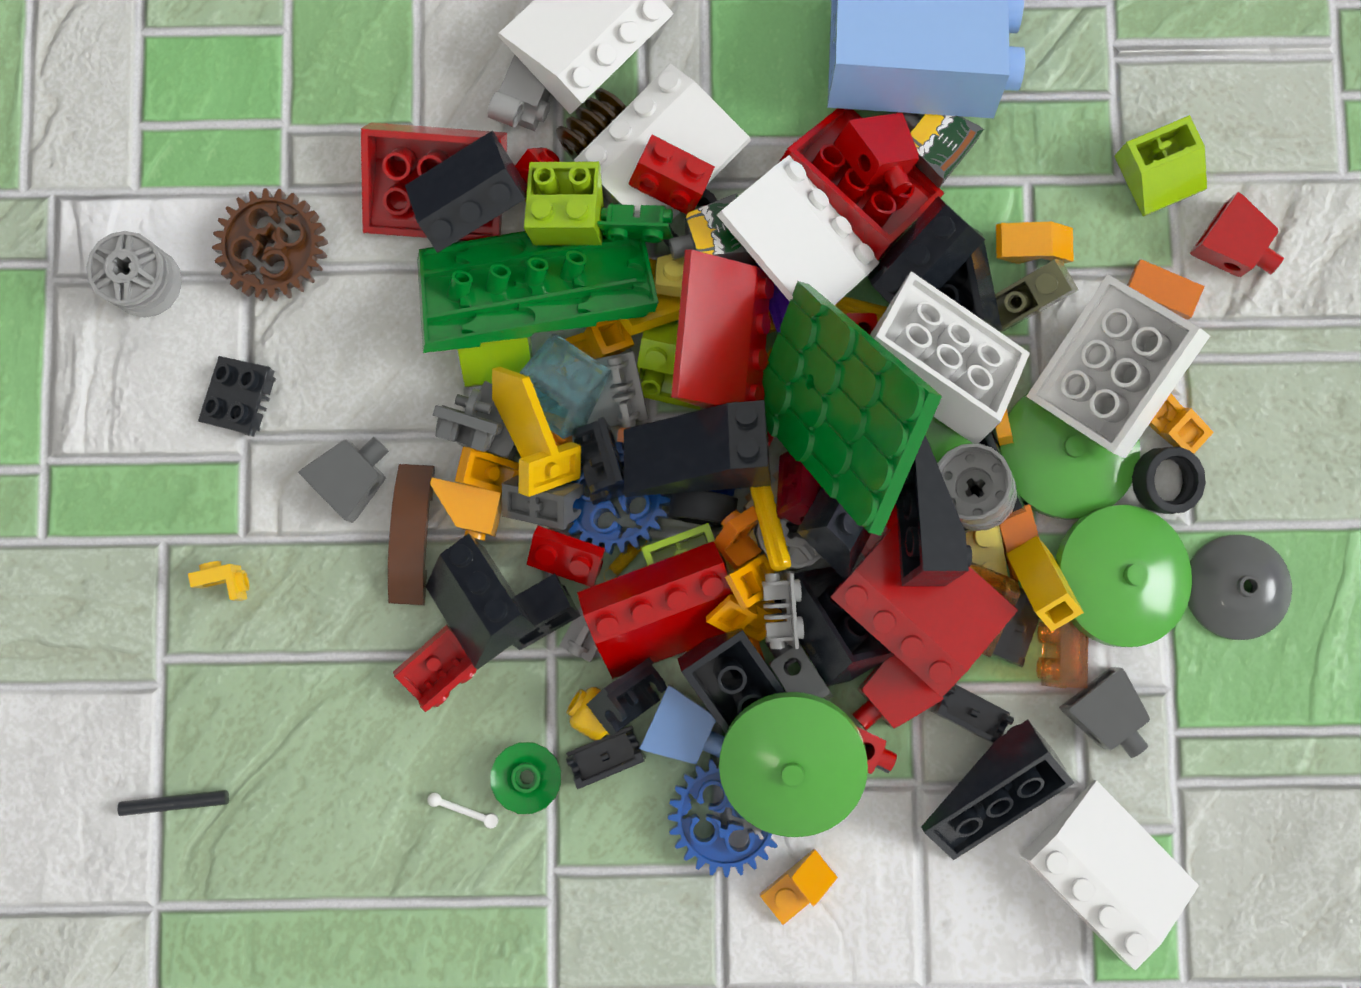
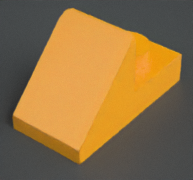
(484, 470)
(799, 886)

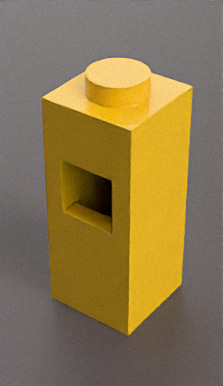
(1044, 583)

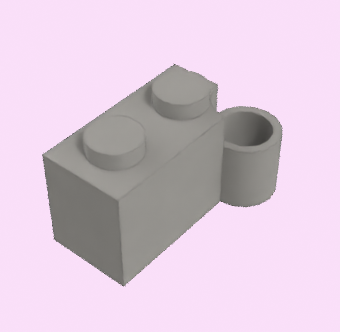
(520, 99)

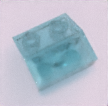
(565, 384)

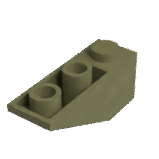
(1034, 293)

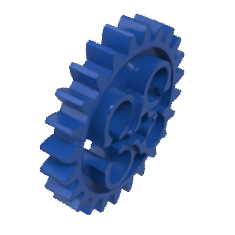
(588, 518)
(716, 848)

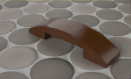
(409, 534)

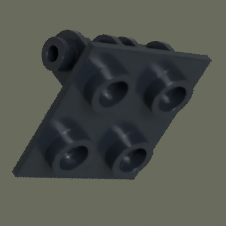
(236, 395)

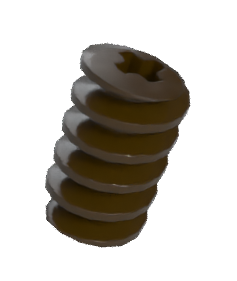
(589, 121)

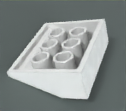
(580, 42)
(677, 113)
(798, 234)
(954, 354)
(1117, 366)
(1112, 874)

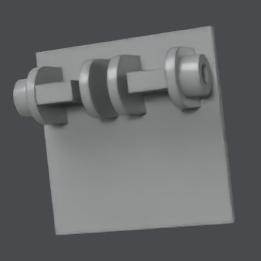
(622, 395)
(787, 589)

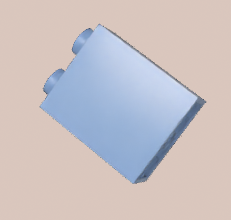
(924, 55)

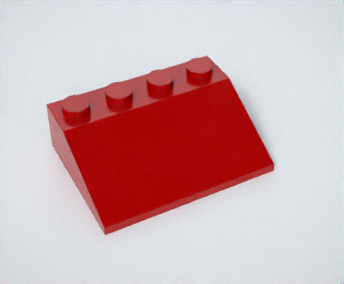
(398, 155)
(871, 210)
(721, 331)
(656, 608)
(926, 627)

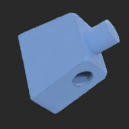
(681, 729)

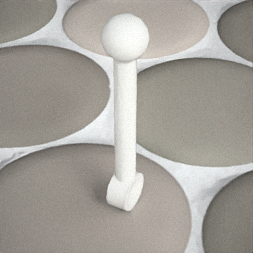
(490, 820)

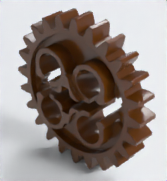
(242, 232)

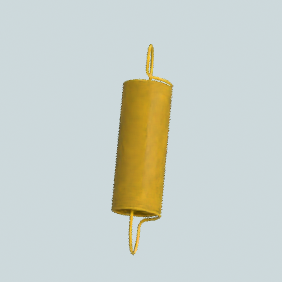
(623, 560)

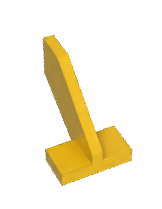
(541, 461)

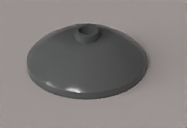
(1218, 589)

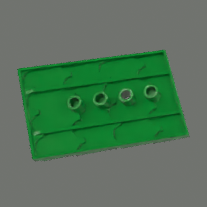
(515, 289)
(845, 407)

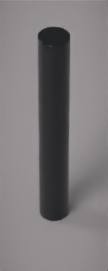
(173, 803)

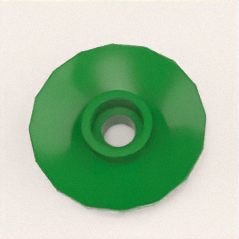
(507, 781)

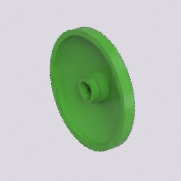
(1062, 468)
(1126, 575)
(793, 764)

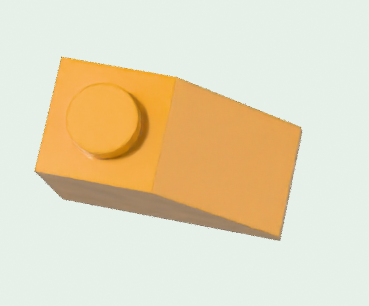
(470, 507)

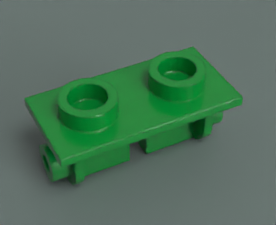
(620, 224)

